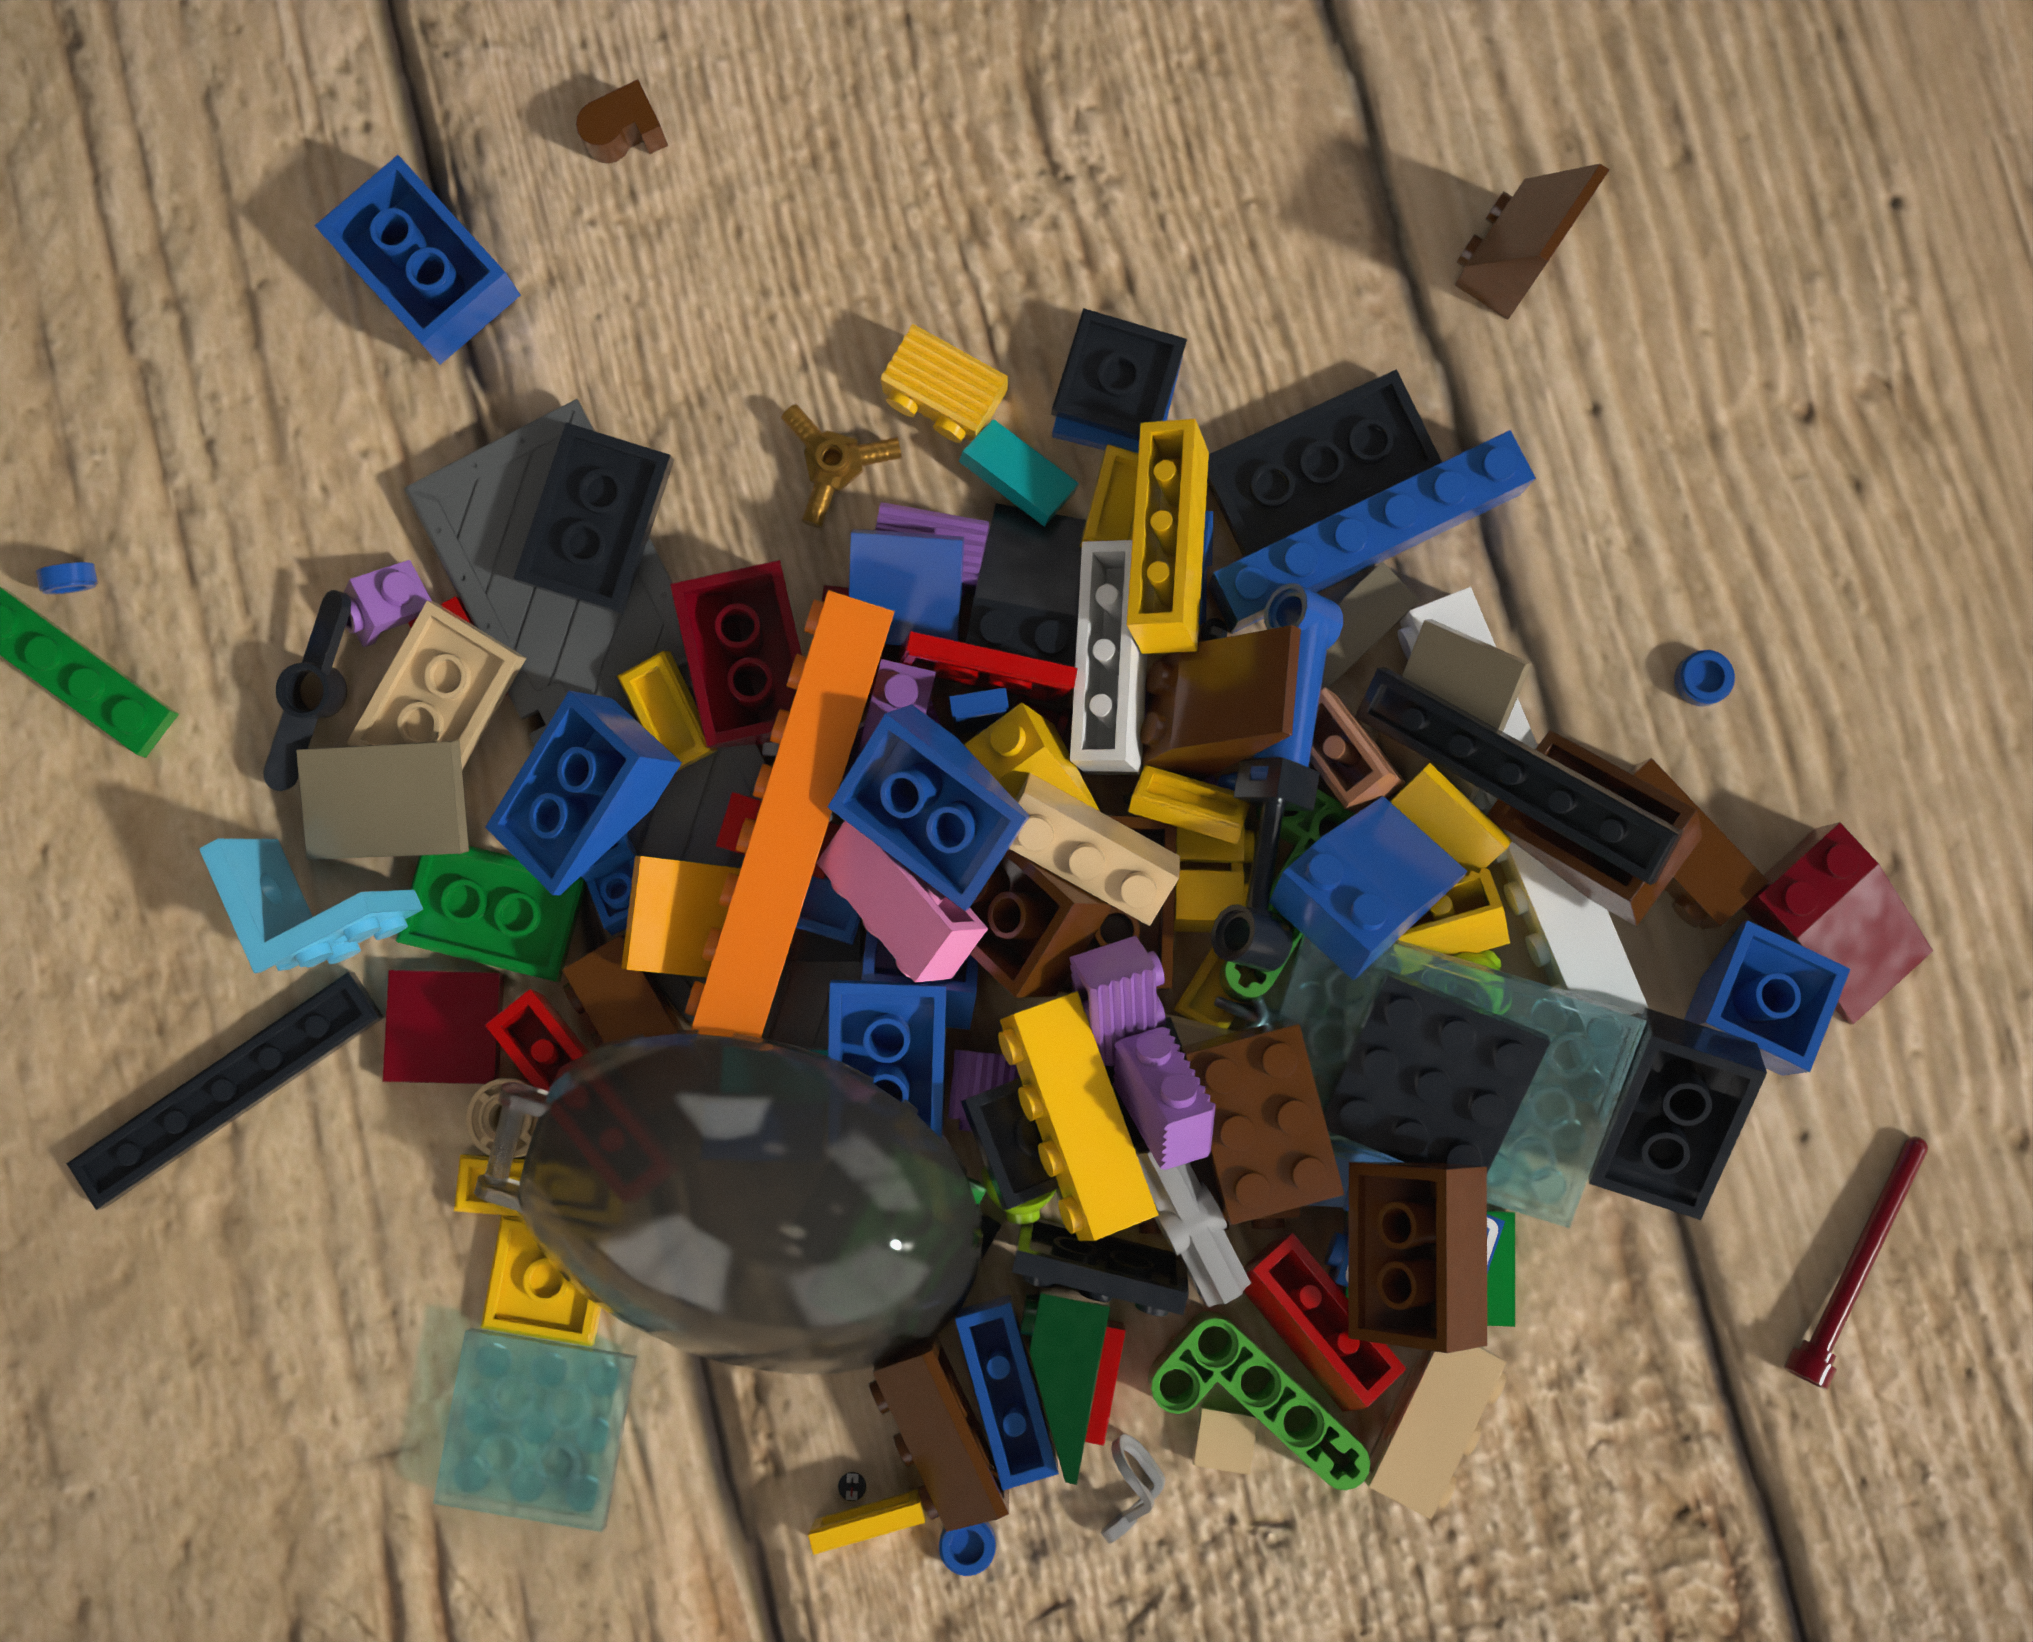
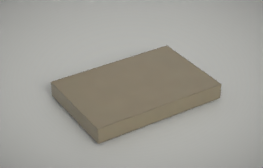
(1465, 674)
(383, 800)

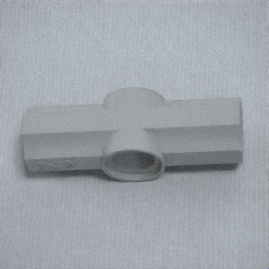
(1194, 1229)

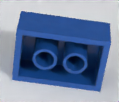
(418, 259)

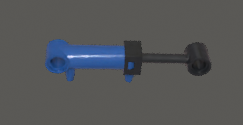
(1278, 782)

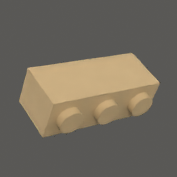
(1094, 851)
(1434, 1426)

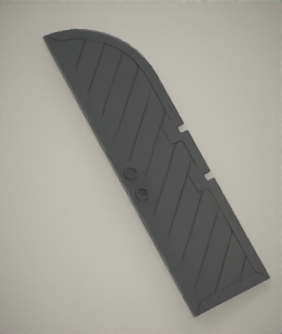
(478, 526)

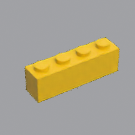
(1168, 537)
(1077, 1118)

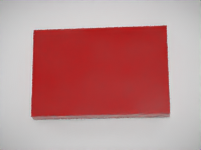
(987, 667)

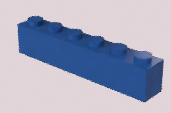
(1374, 529)

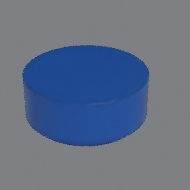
(67, 578)
(1704, 678)
(968, 1549)

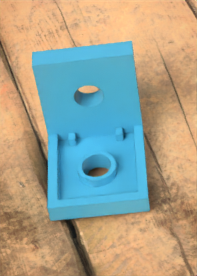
(274, 915)

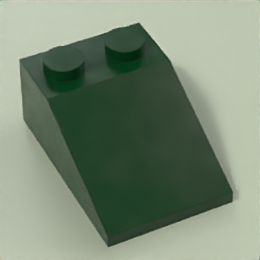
(1066, 1354)

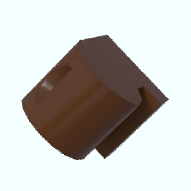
(619, 122)

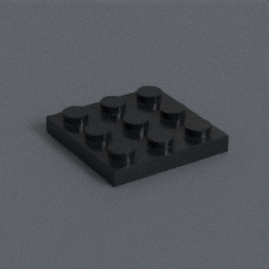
(1432, 1076)

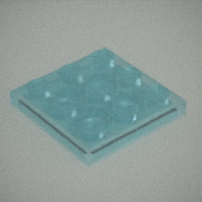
(535, 1429)

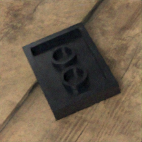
(594, 518)
(1102, 1268)

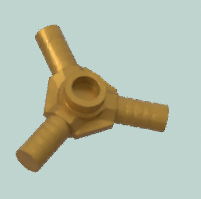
(833, 461)

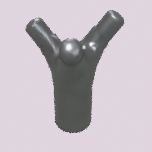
(1252, 1015)

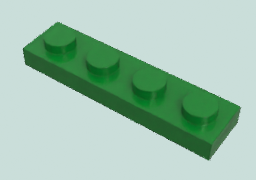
(81, 677)

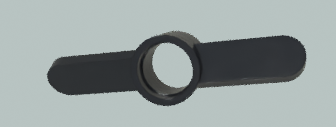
(297, 720)

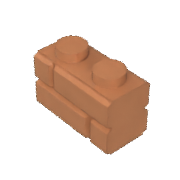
(1350, 756)

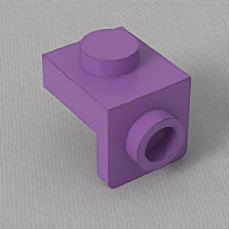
(384, 600)

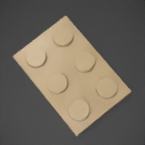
(439, 685)

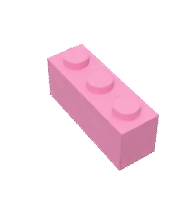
(899, 908)

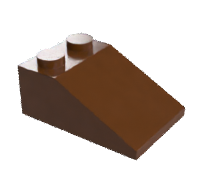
(1524, 236)
(1220, 702)
(1583, 869)
(1033, 926)

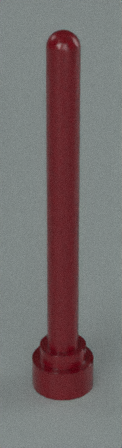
(1815, 1357)

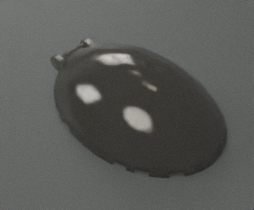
(742, 1201)

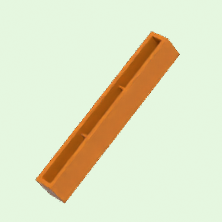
(791, 818)

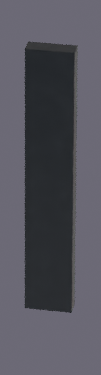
(1519, 775)
(225, 1090)

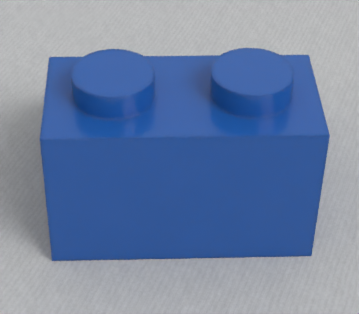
(1771, 996)

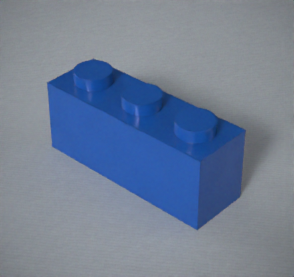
(1006, 1392)

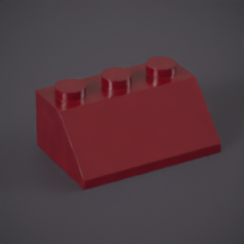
(738, 650)

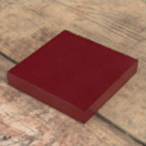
(439, 1027)

